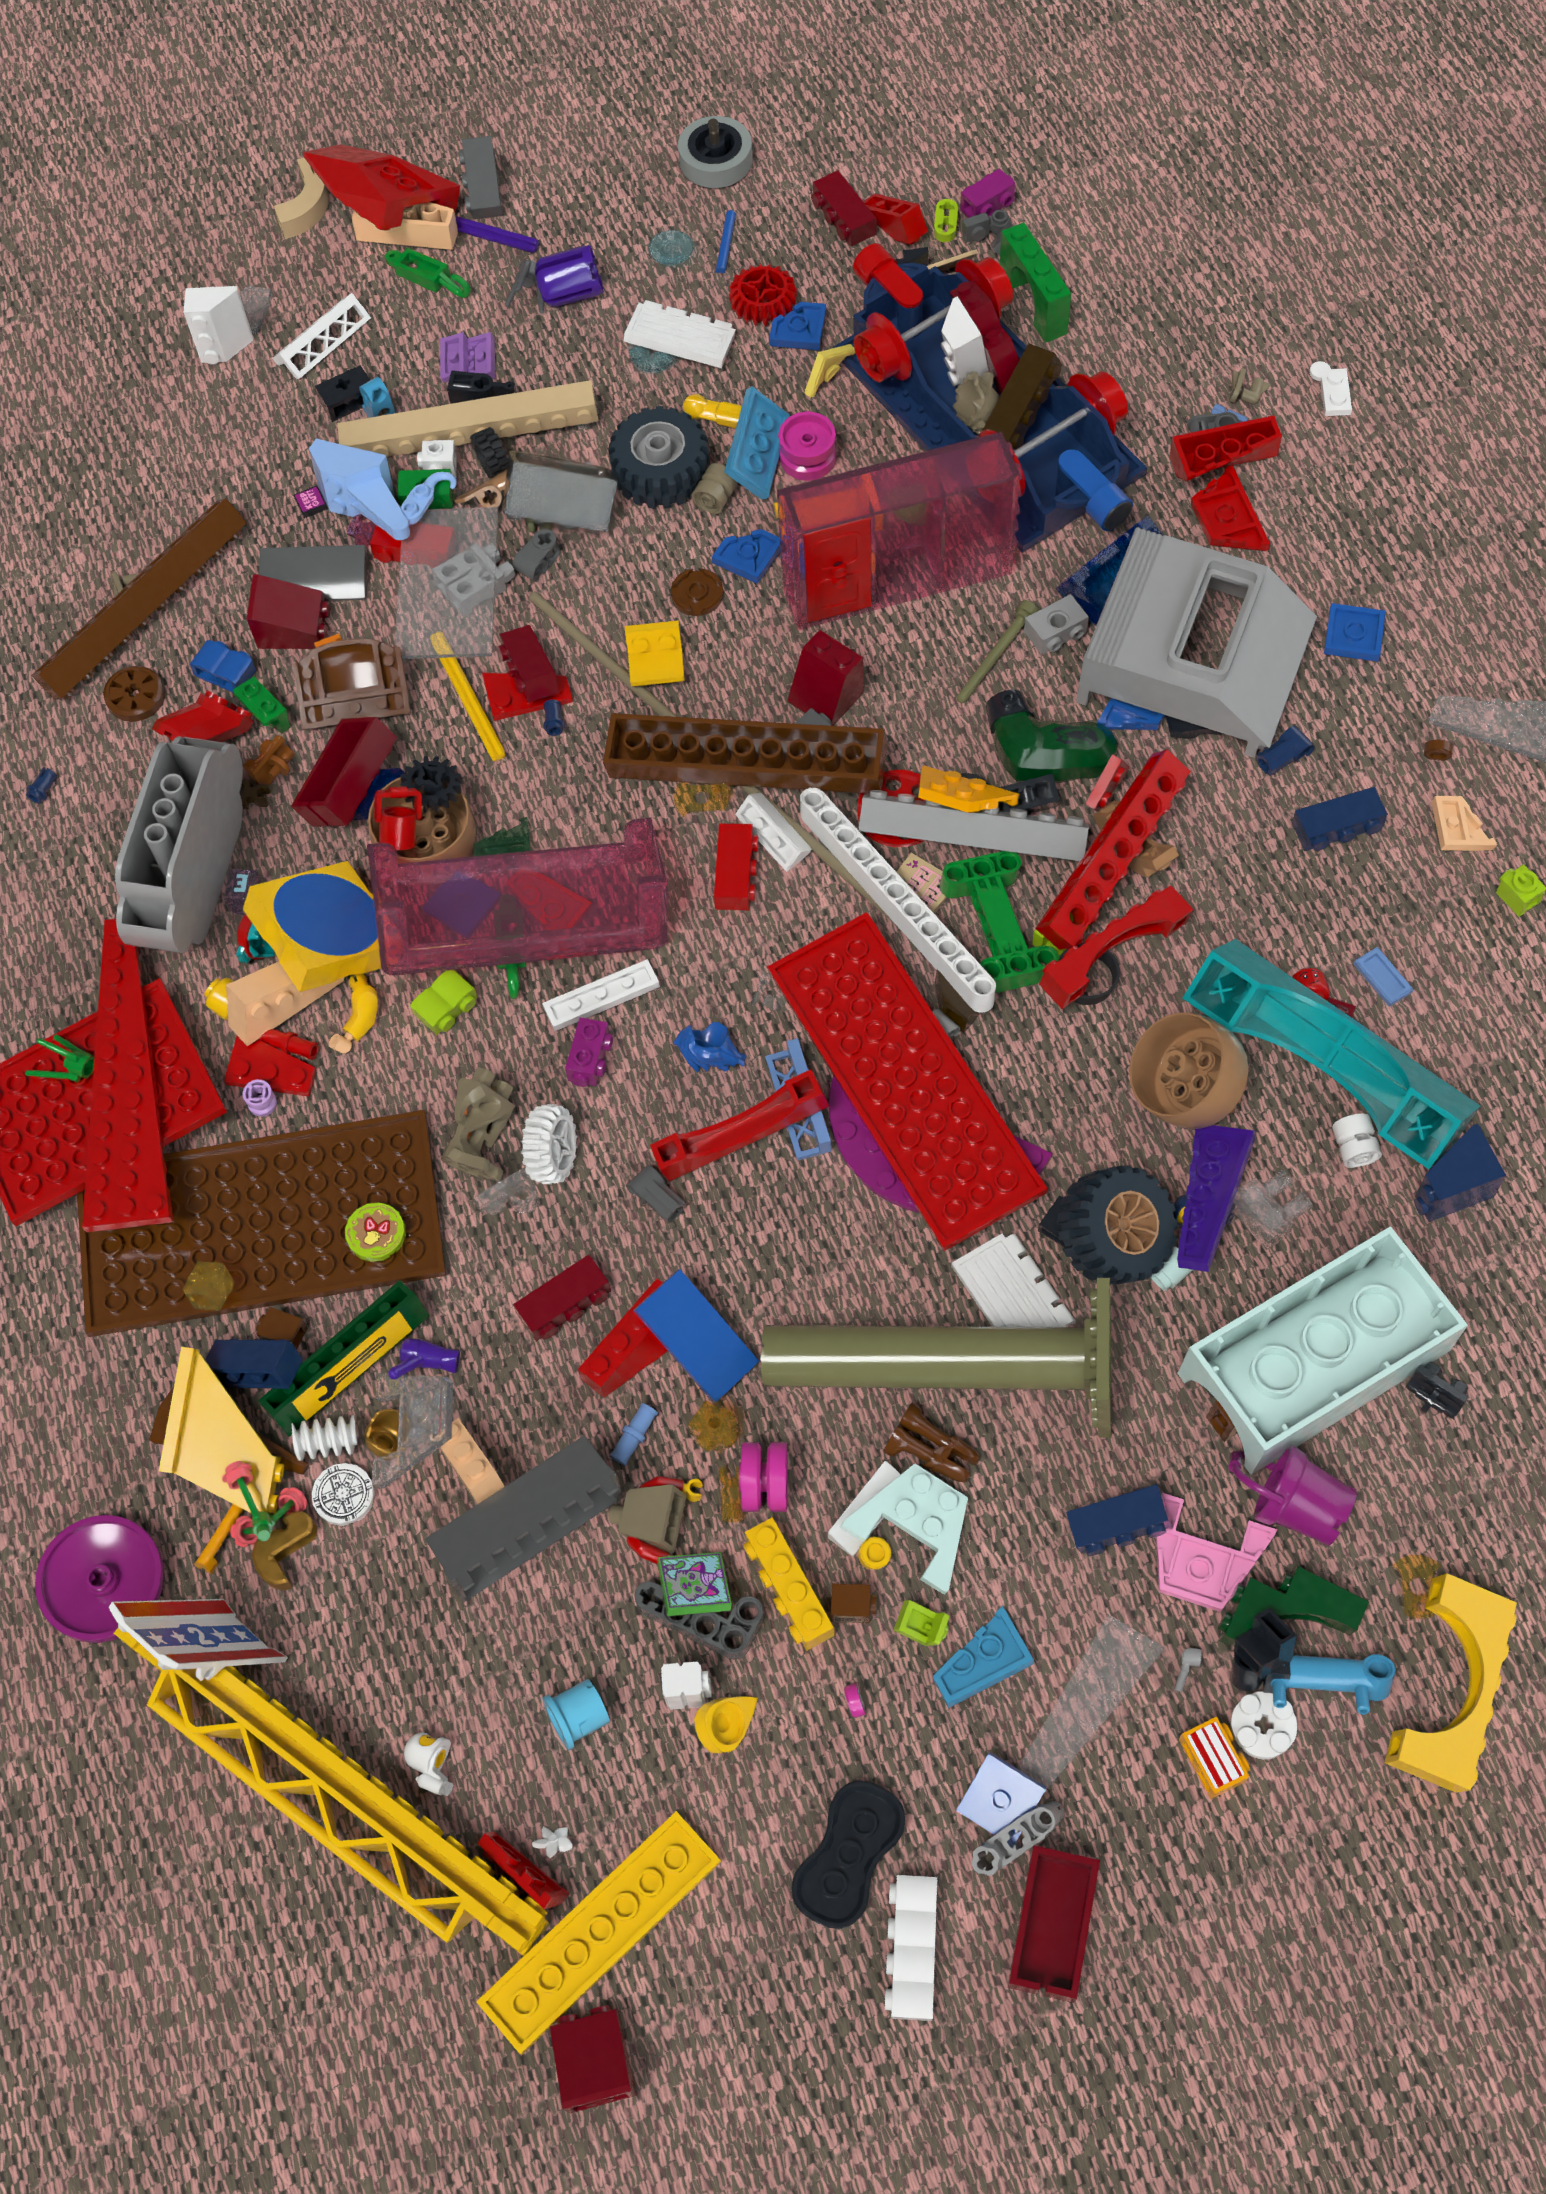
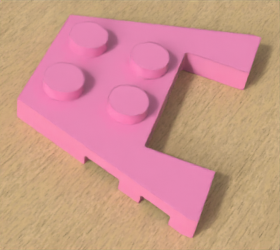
(1202, 1569)

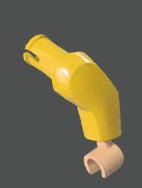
(363, 1016)

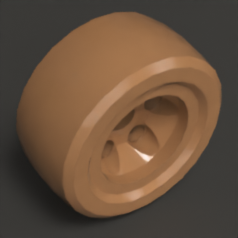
(455, 821)
(1164, 1064)

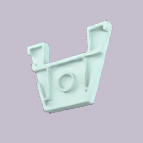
(924, 1510)

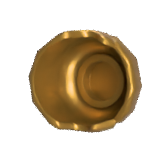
(381, 1432)

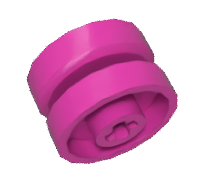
(807, 446)
(762, 1477)

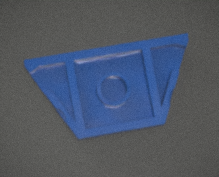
(1128, 716)

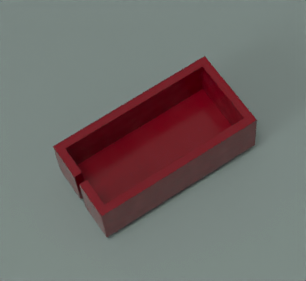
(344, 772)
(1053, 1924)

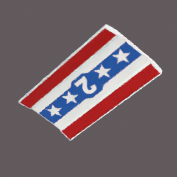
(193, 1635)

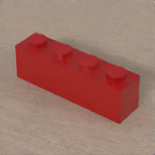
(1224, 446)
(622, 1352)

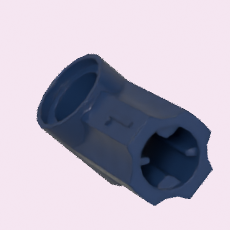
(1289, 748)

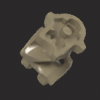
(474, 1110)

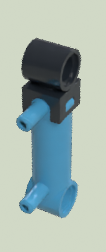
(1366, 1678)

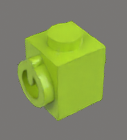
(1520, 889)

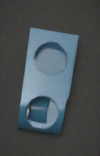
(376, 398)

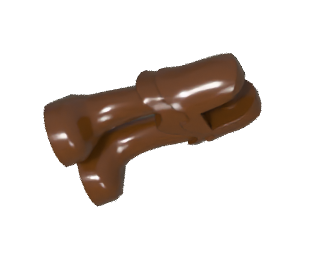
(937, 1460)

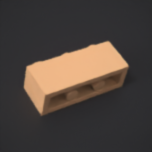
(471, 1464)

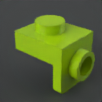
(921, 1624)

